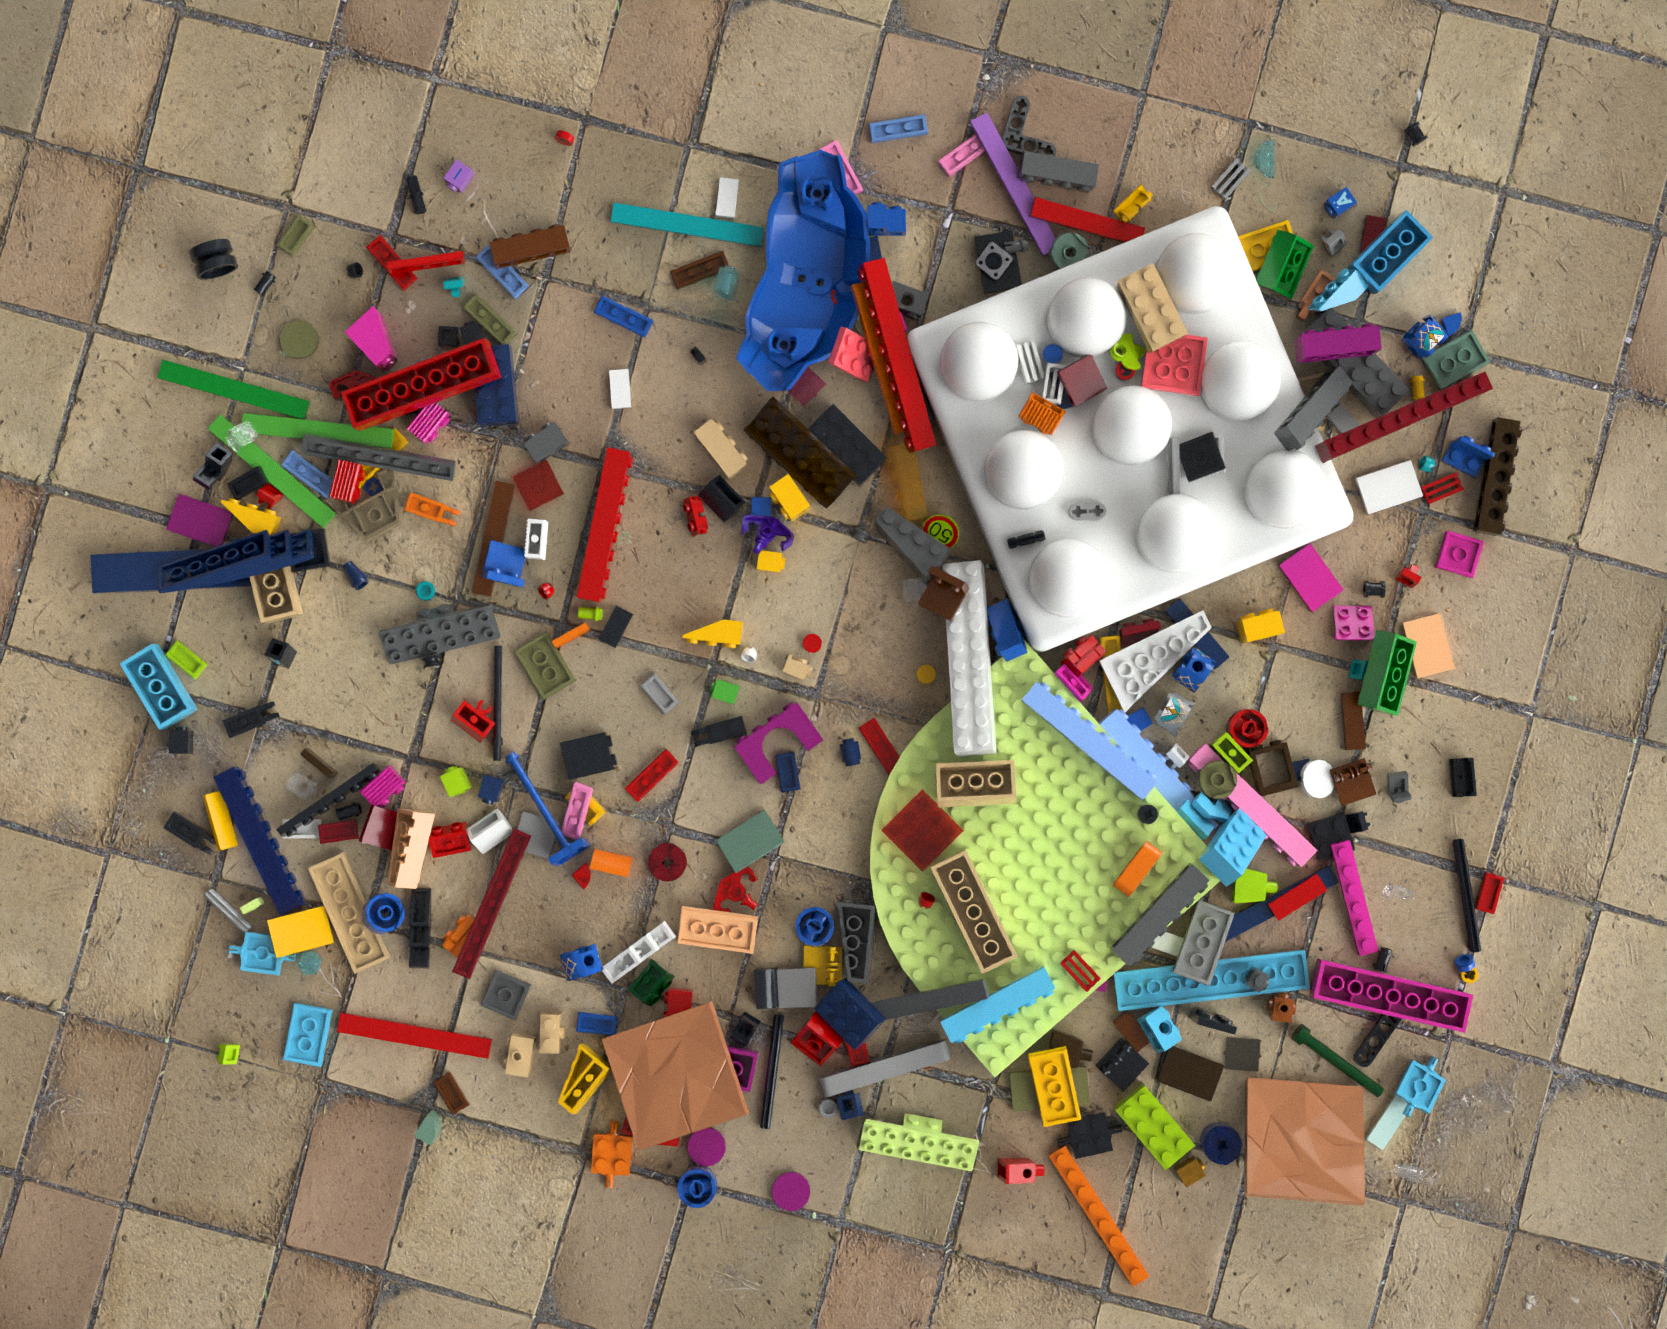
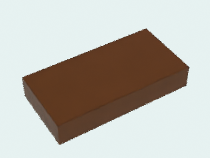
(1131, 1030)
(451, 1093)

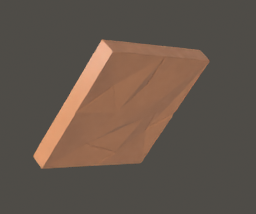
(675, 1076)
(1304, 1141)

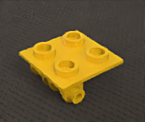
(827, 963)

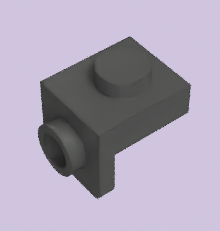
(1398, 786)

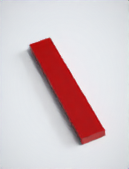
(1085, 221)

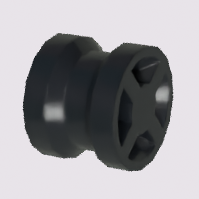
(1144, 814)

